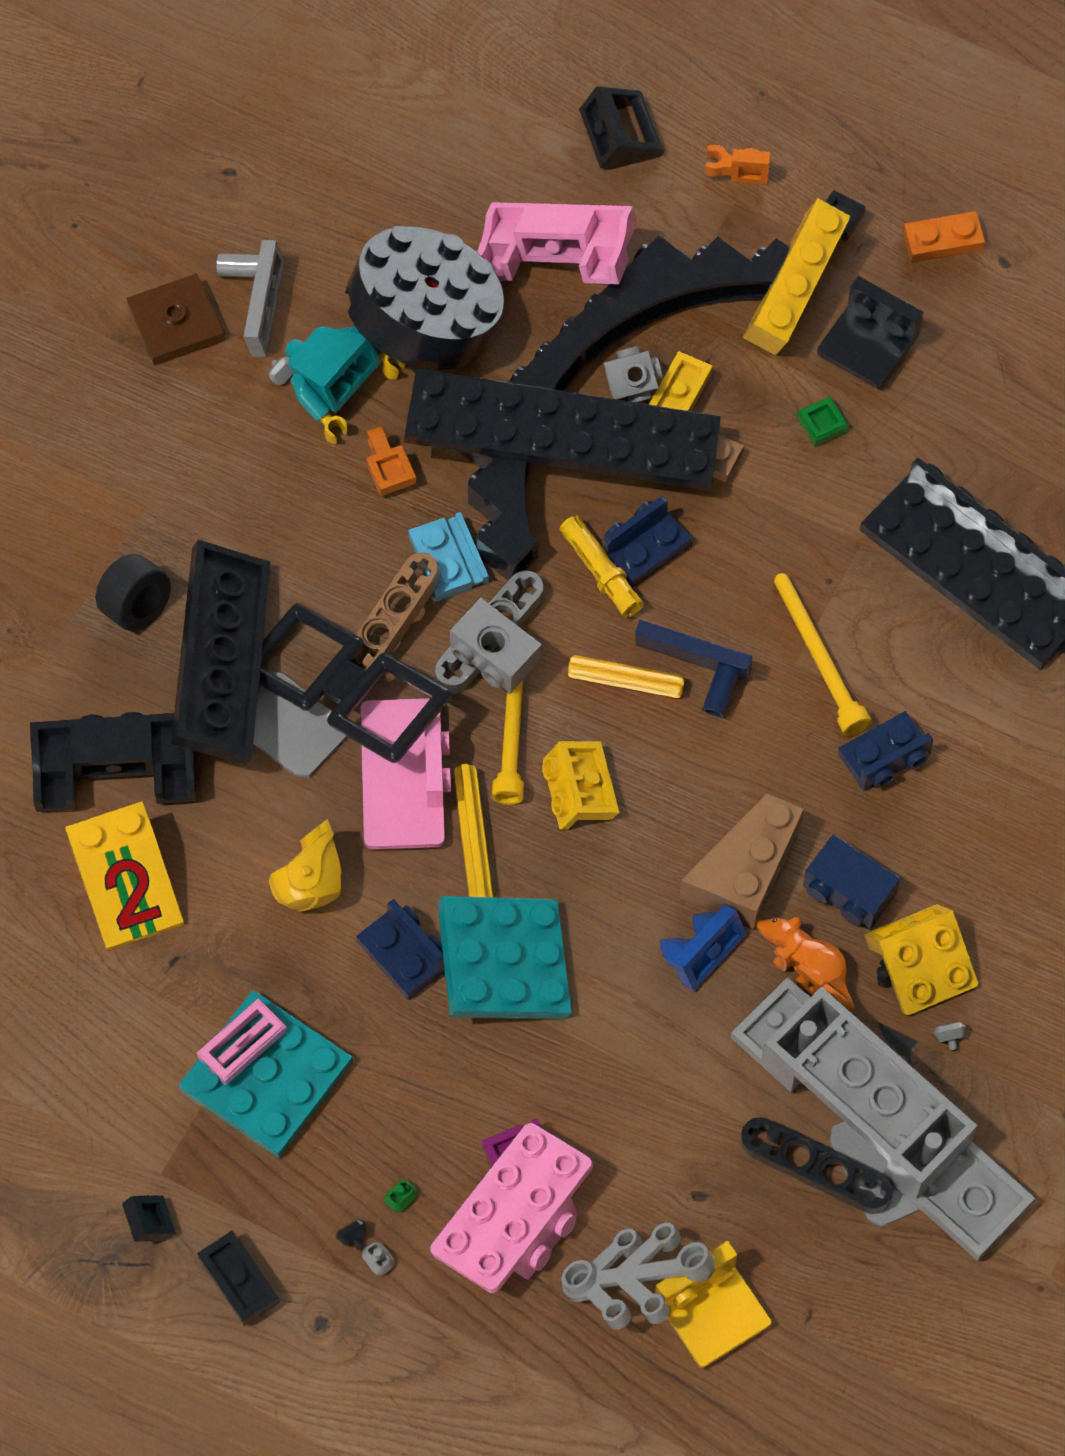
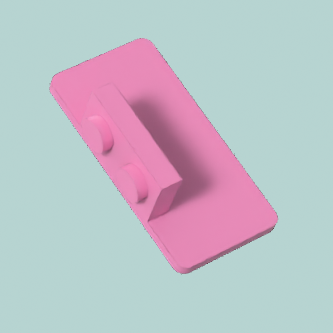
(404, 797)
(515, 1211)

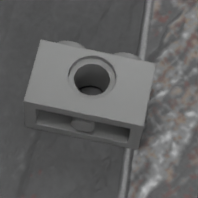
(487, 626)

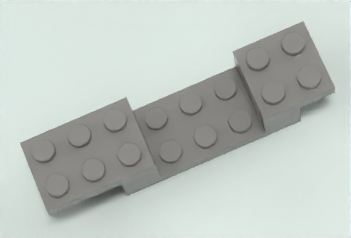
(889, 1107)

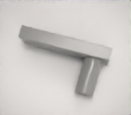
(268, 271)

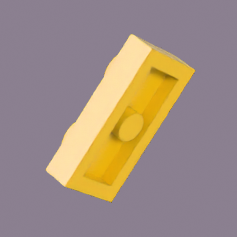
(682, 383)

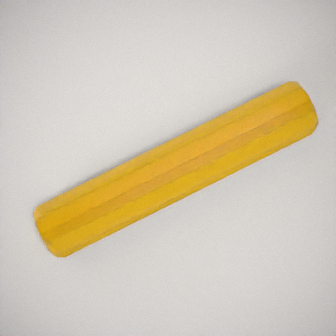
(626, 676)

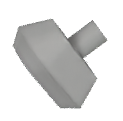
(280, 371)
(950, 1033)
(378, 1258)

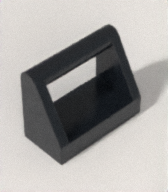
(607, 132)

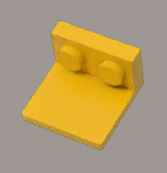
(924, 958)
(714, 1313)

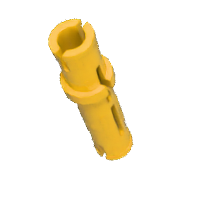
(609, 577)

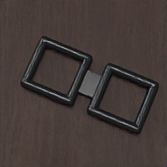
(349, 683)

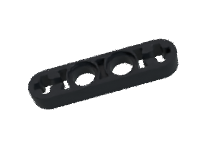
(813, 1170)

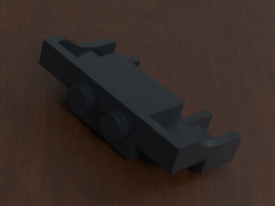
(108, 749)

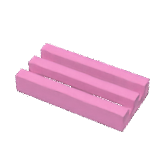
(252, 1053)

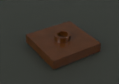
(175, 319)

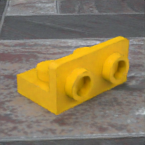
(579, 783)

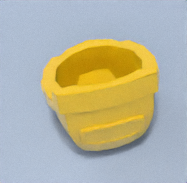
(312, 876)

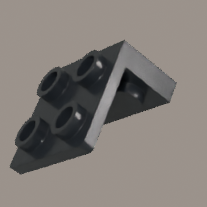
(871, 333)

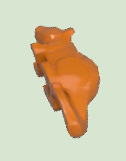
(811, 958)

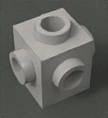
(618, 380)

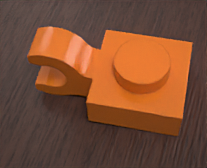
(743, 166)
(388, 465)

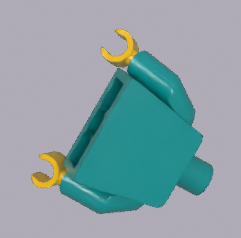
(331, 369)

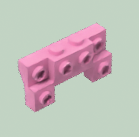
(559, 233)

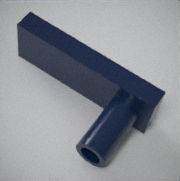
(726, 662)

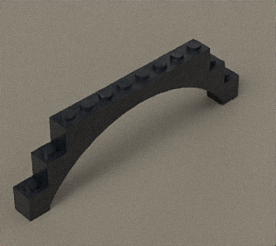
(652, 287)

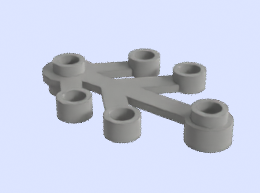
(585, 1279)

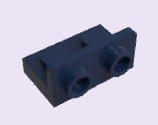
(646, 541)
(886, 751)
(403, 949)

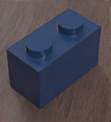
(850, 882)

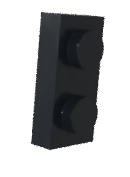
(238, 1278)

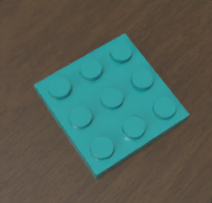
(503, 957)
(278, 1089)

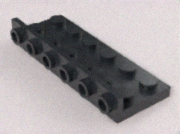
(974, 561)

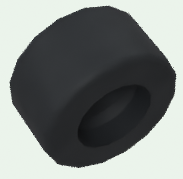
(133, 592)

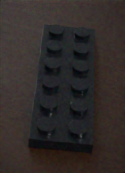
(221, 653)

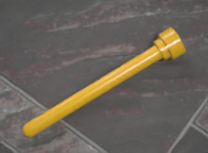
(852, 717)
(508, 786)

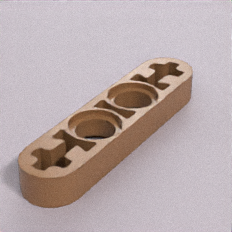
(398, 622)

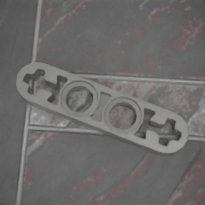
(504, 601)

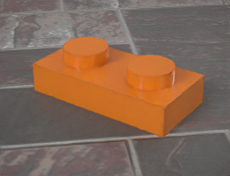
(943, 236)

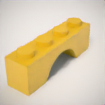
(797, 277)

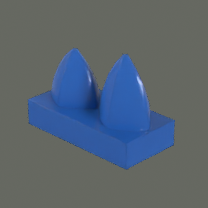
(714, 939)

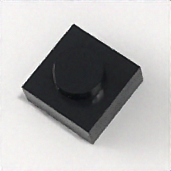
(850, 207)
(148, 1218)

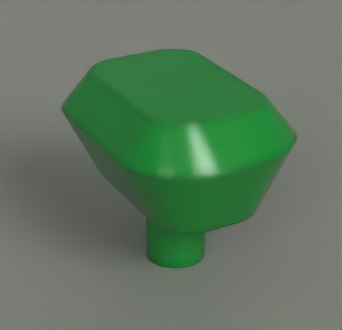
(400, 1195)

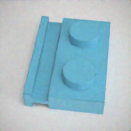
(454, 552)

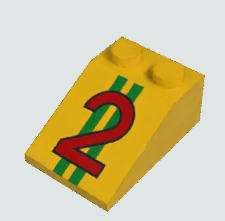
(124, 876)

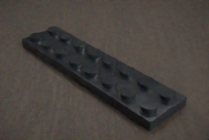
(562, 429)

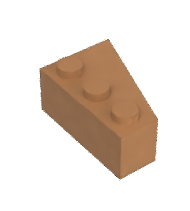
(745, 861)

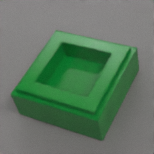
(822, 421)

